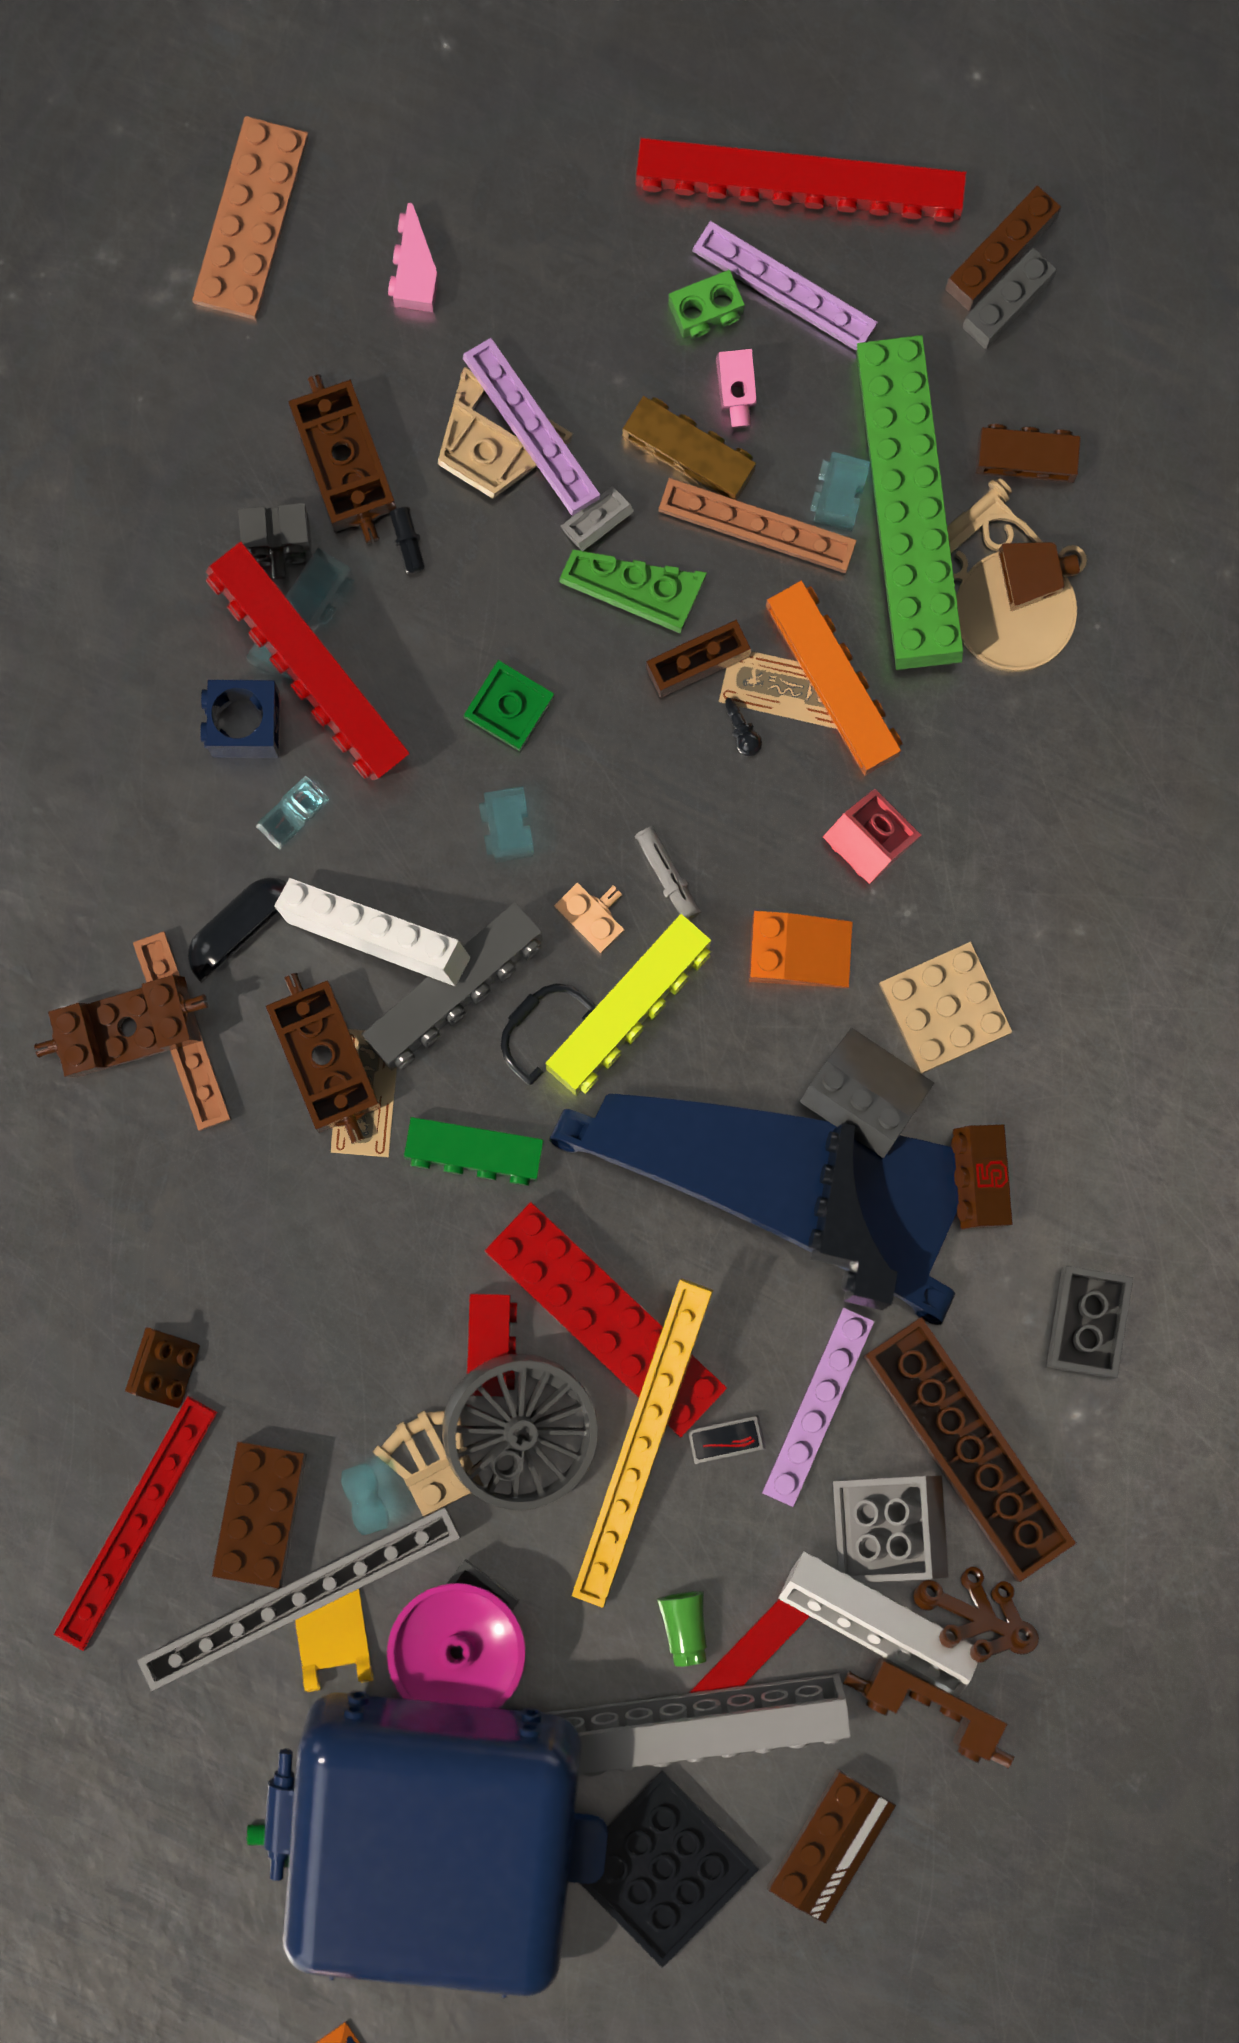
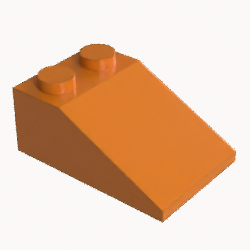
(800, 950)

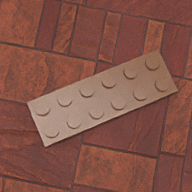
(250, 218)

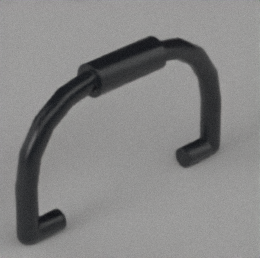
(523, 1011)

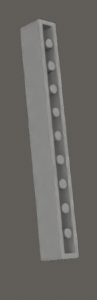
(298, 1599)

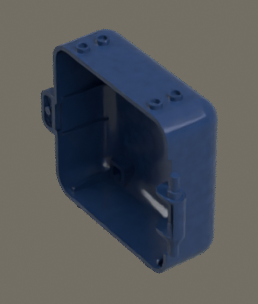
(430, 1843)

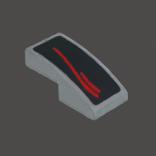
(726, 1439)

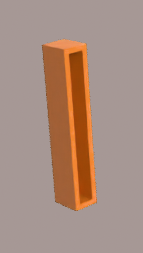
(833, 677)

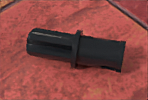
(407, 540)

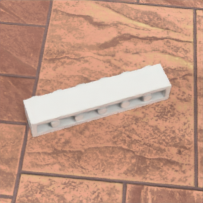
(372, 931)
(878, 1623)

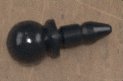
(747, 741)

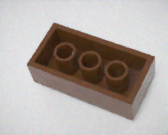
(259, 1515)

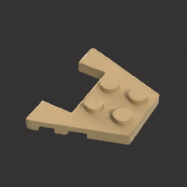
(481, 449)

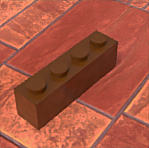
(1003, 248)

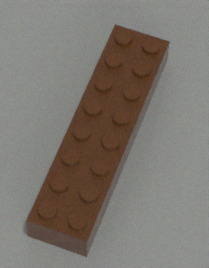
(969, 1450)

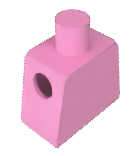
(733, 370)

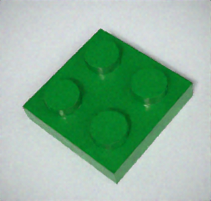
(509, 705)

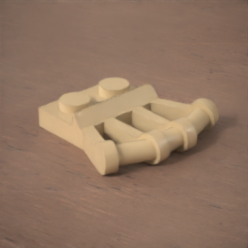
(433, 1484)

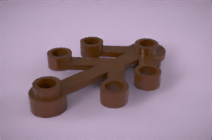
(981, 1617)

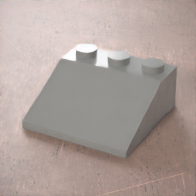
(891, 1528)

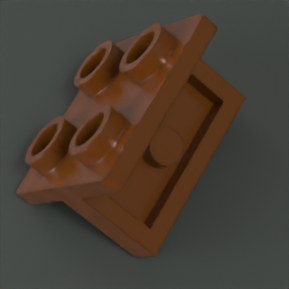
(162, 1367)

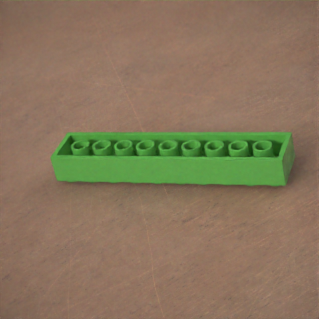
(909, 503)

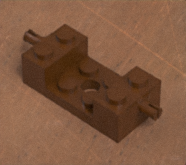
(354, 488)
(91, 1034)
(333, 1092)
(978, 1731)

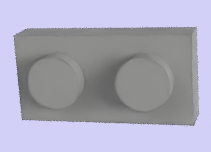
(597, 518)

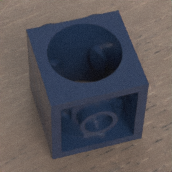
(263, 740)

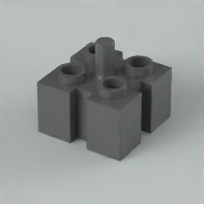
(276, 535)

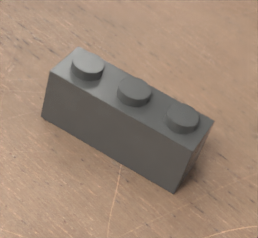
(1009, 298)

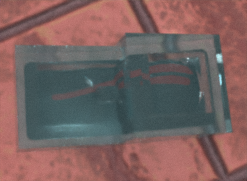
(292, 812)

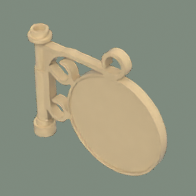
(988, 628)

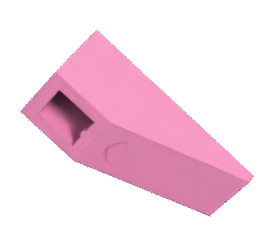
(416, 274)

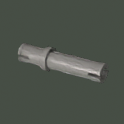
(668, 875)

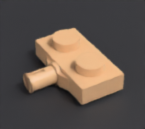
(591, 915)

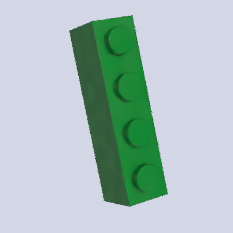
(473, 1149)

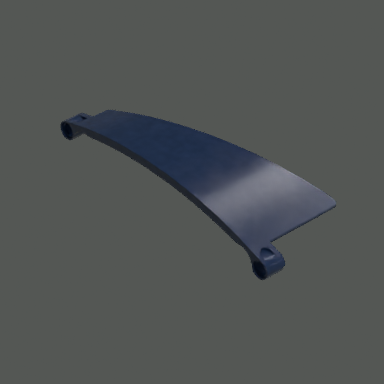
(770, 1172)

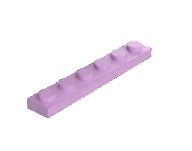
(784, 286)
(531, 426)
(818, 1407)

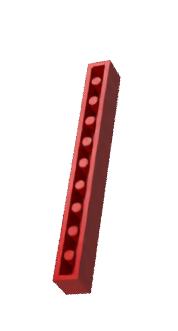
(800, 179)

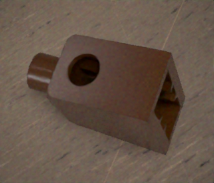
(1034, 571)

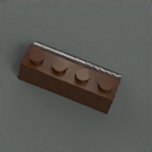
(831, 1846)

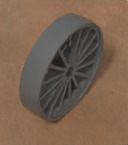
(508, 1444)

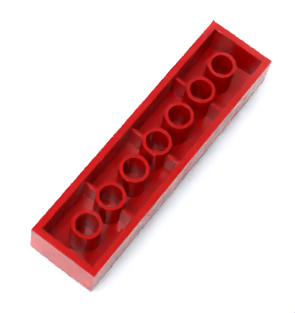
(306, 661)
(595, 1310)

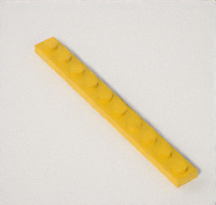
(642, 1442)

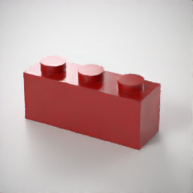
(490, 1336)

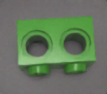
(702, 296)

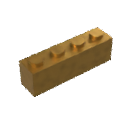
(688, 448)

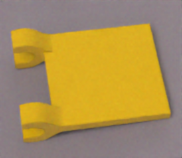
(334, 1638)

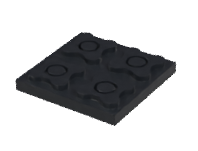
(667, 1869)

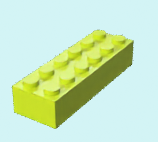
(628, 1005)

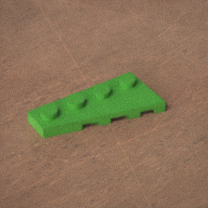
(641, 589)

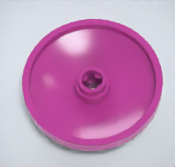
(462, 1617)

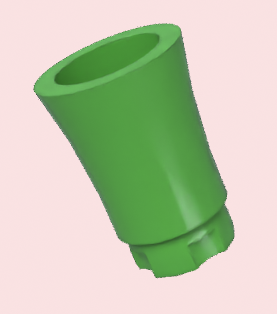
(684, 1627)

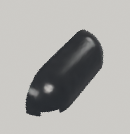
(234, 926)

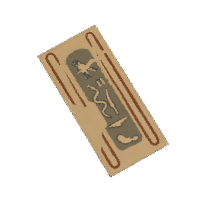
(775, 688)
(376, 1124)

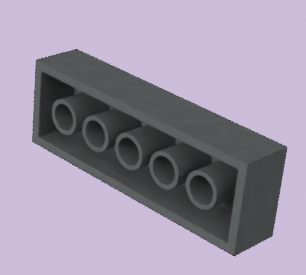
(435, 1003)

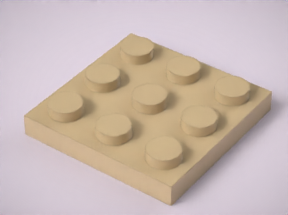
(945, 1007)

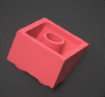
(871, 836)

